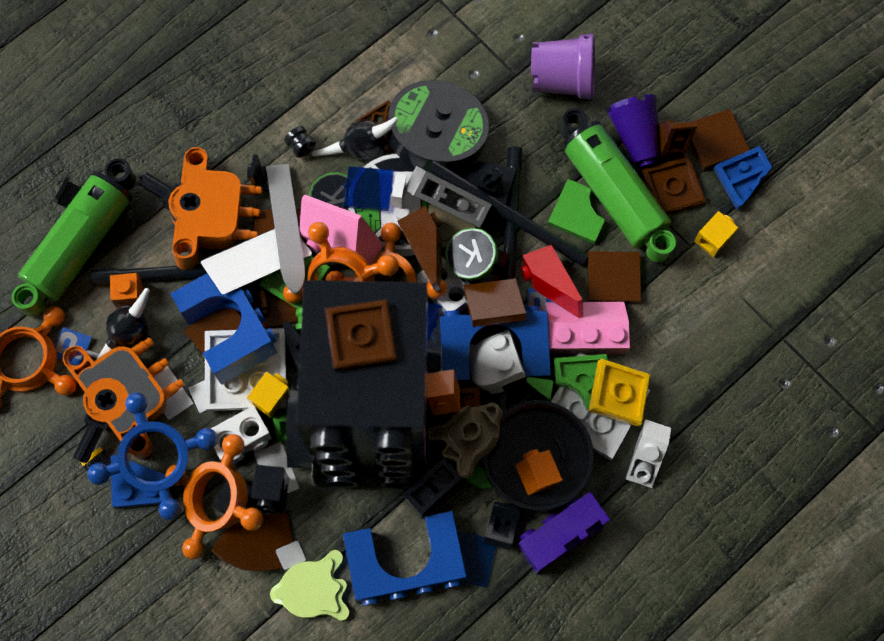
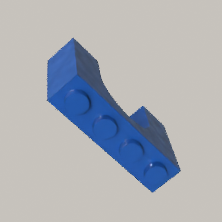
(531, 334)
(249, 343)
(372, 582)

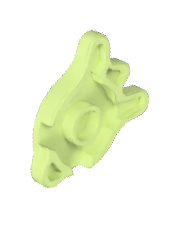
(312, 590)

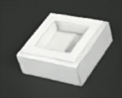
(398, 190)

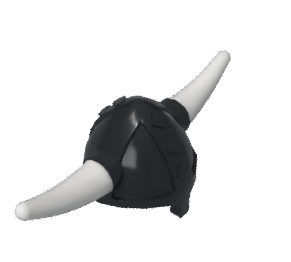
(362, 140)
(127, 325)

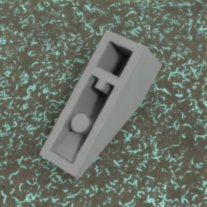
(447, 196)

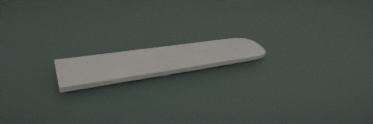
(286, 227)

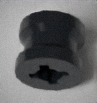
(300, 141)

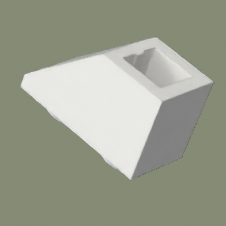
(648, 453)

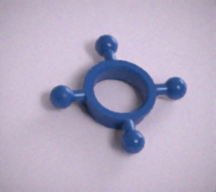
(100, 473)

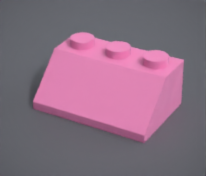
(345, 228)
(600, 330)

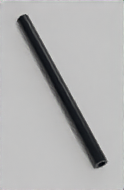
(510, 214)

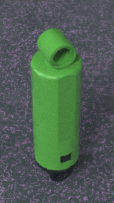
(617, 185)
(74, 237)

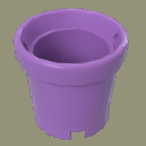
(565, 67)

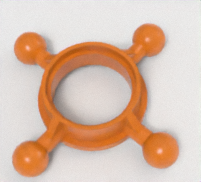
(319, 233)
(390, 234)
(65, 384)
(194, 491)

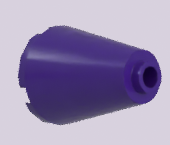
(638, 127)

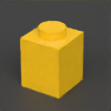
(716, 233)
(269, 393)

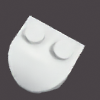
(495, 363)

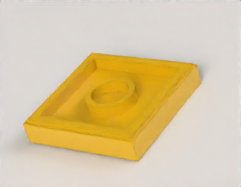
(619, 392)

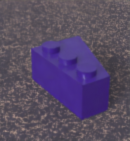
(562, 532)

